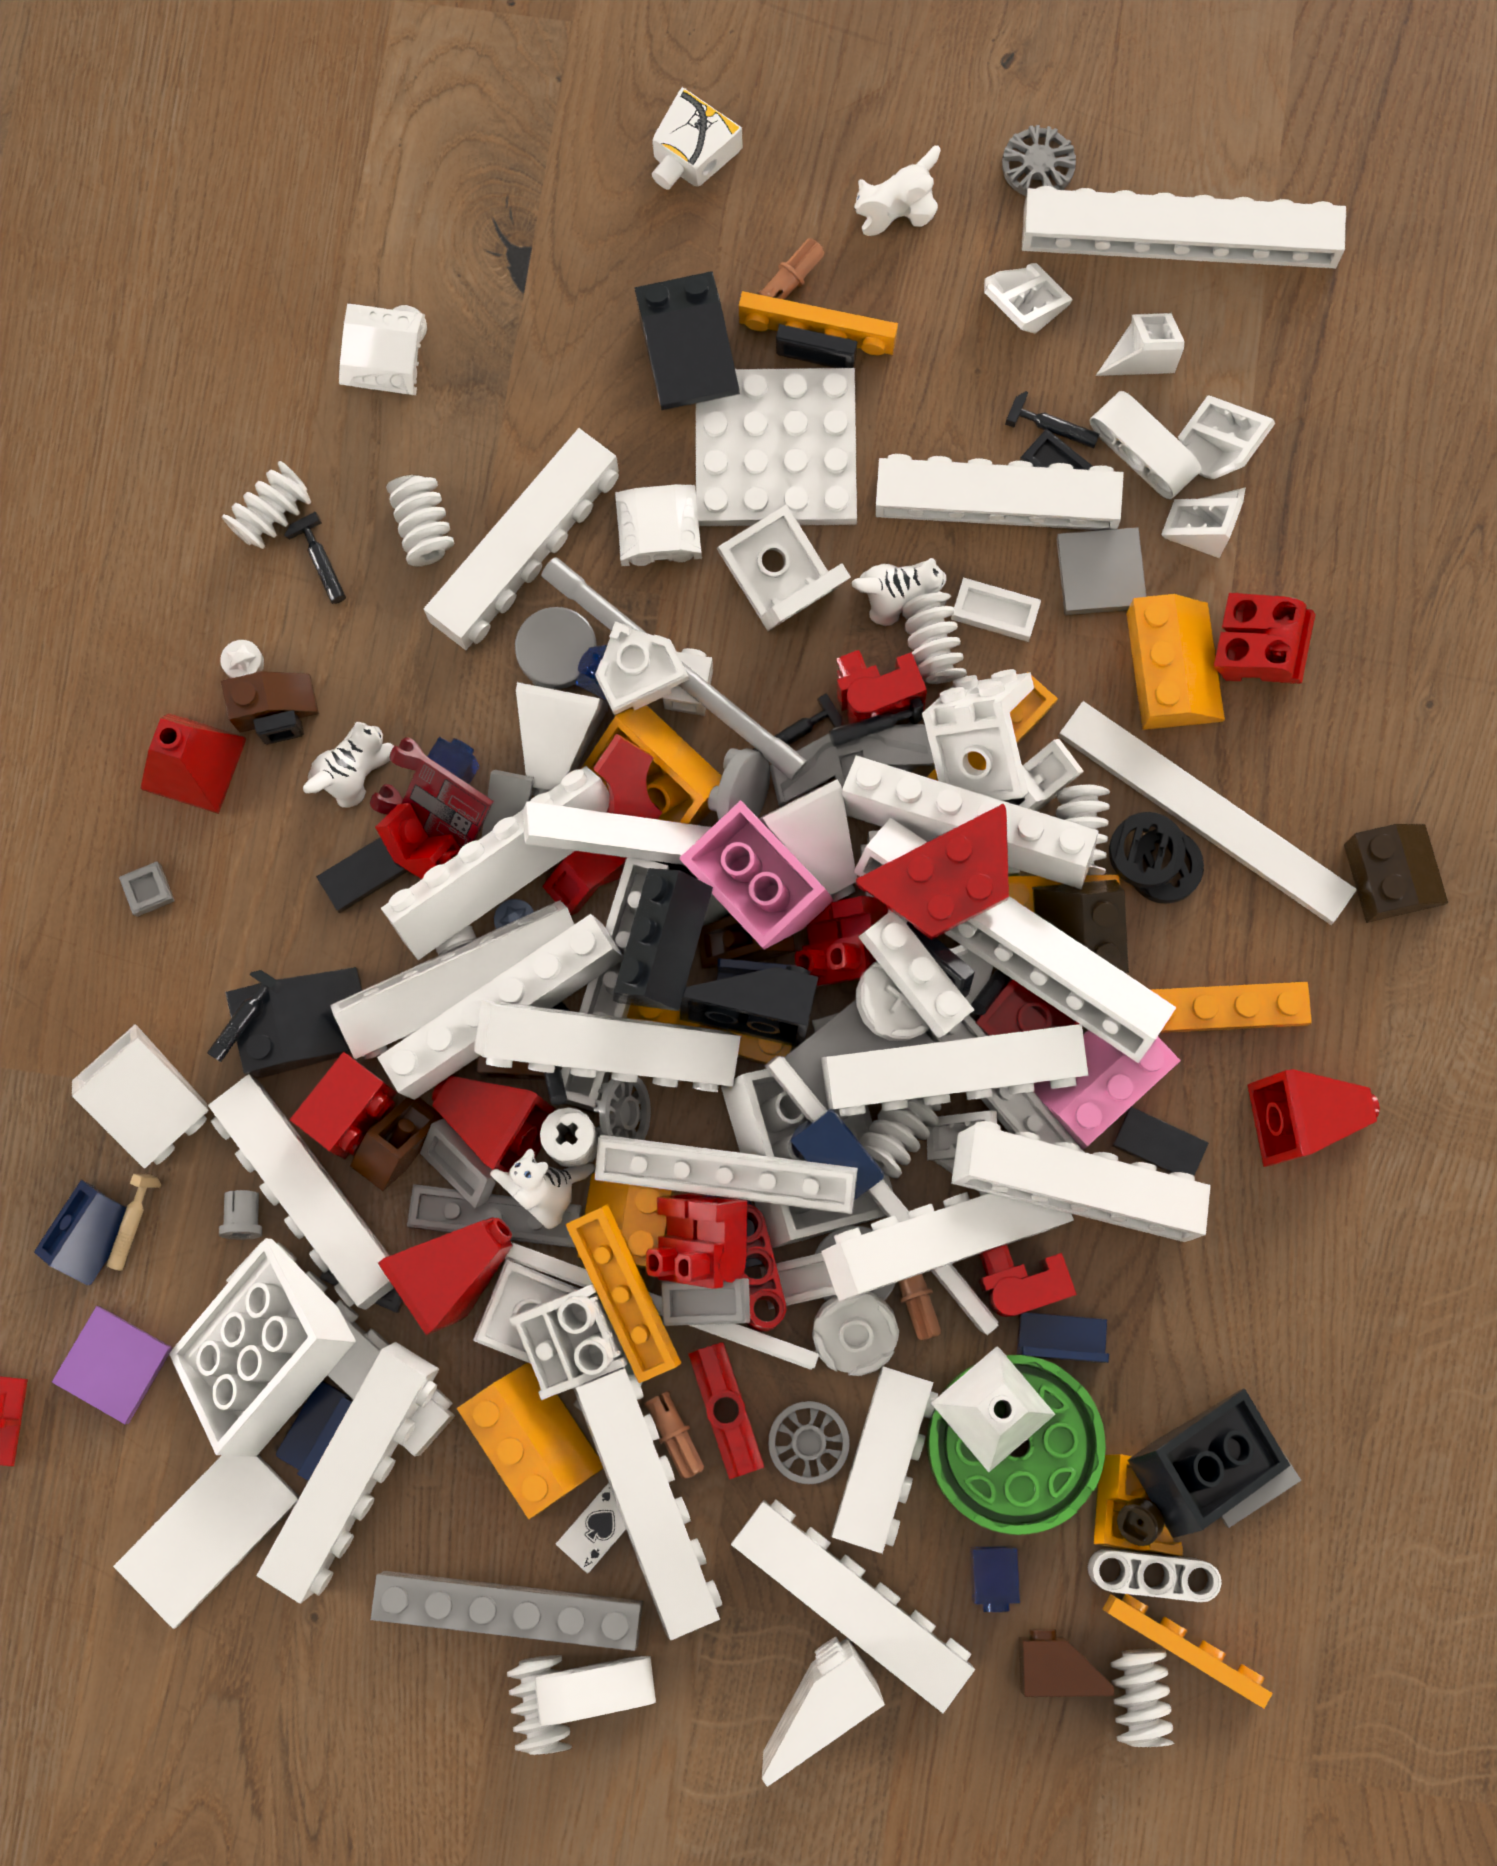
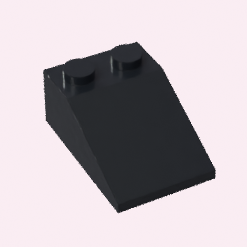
(686, 340)
(758, 1004)
(295, 1024)
(1209, 1464)

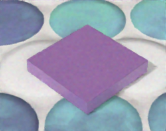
(112, 1365)

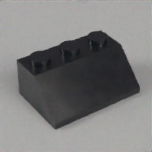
(662, 940)

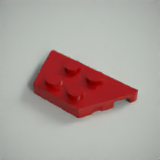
(948, 876)

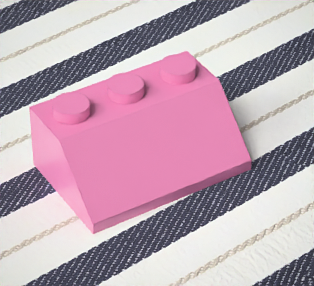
(756, 877)
(1108, 1091)

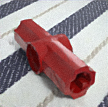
(734, 1439)

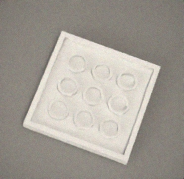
(779, 445)

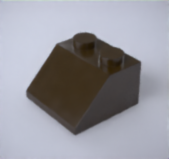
(1395, 871)
(1088, 915)

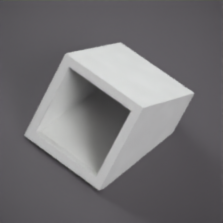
(139, 1098)

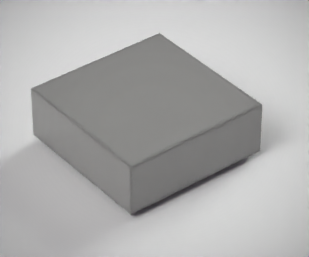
(146, 889)

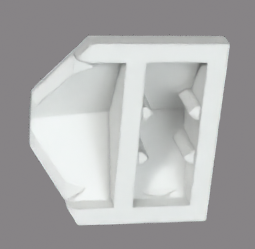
(1027, 296)
(1224, 436)

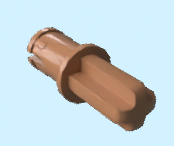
(794, 270)
(920, 1307)
(674, 1435)

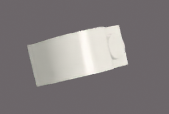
(1047, 775)

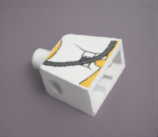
(693, 141)

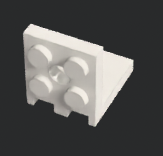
(793, 588)
(978, 719)

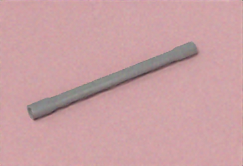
(772, 748)

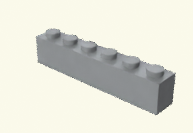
(507, 1610)

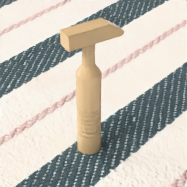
(131, 1221)

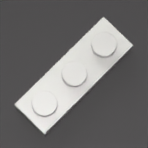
(916, 973)

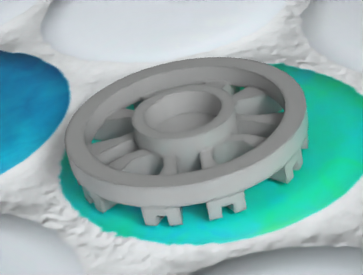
(1038, 159)
(620, 1110)
(808, 1442)

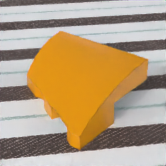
(1115, 1489)

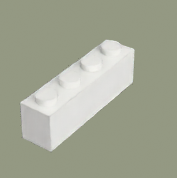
(882, 1460)

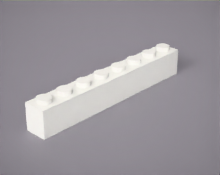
(1183, 227)
(1046, 961)

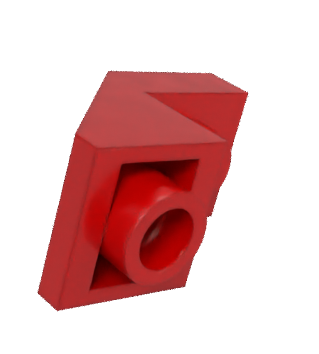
(410, 844)
(580, 877)

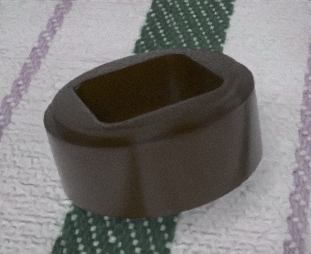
(1140, 1522)

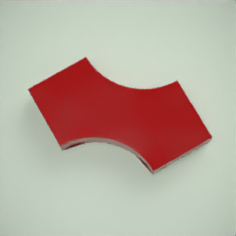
(625, 773)

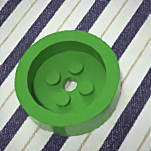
(1044, 1483)

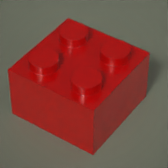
(344, 1106)

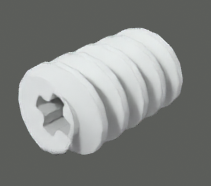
(268, 507)
(419, 519)
(930, 638)
(1081, 807)
(896, 1133)
(560, 1150)
(1142, 1698)
(540, 1738)

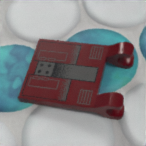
(437, 796)

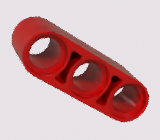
(768, 1286)

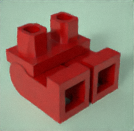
(1264, 639)
(869, 694)
(834, 943)
(702, 1240)
(1013, 1292)

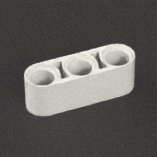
(1145, 445)
(1174, 1581)
(595, 1690)

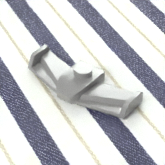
(893, 747)

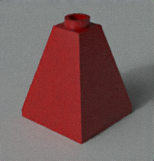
(191, 762)
(1306, 1112)
(493, 1118)
(448, 1273)

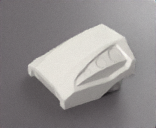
(380, 349)
(658, 524)
(569, 1341)

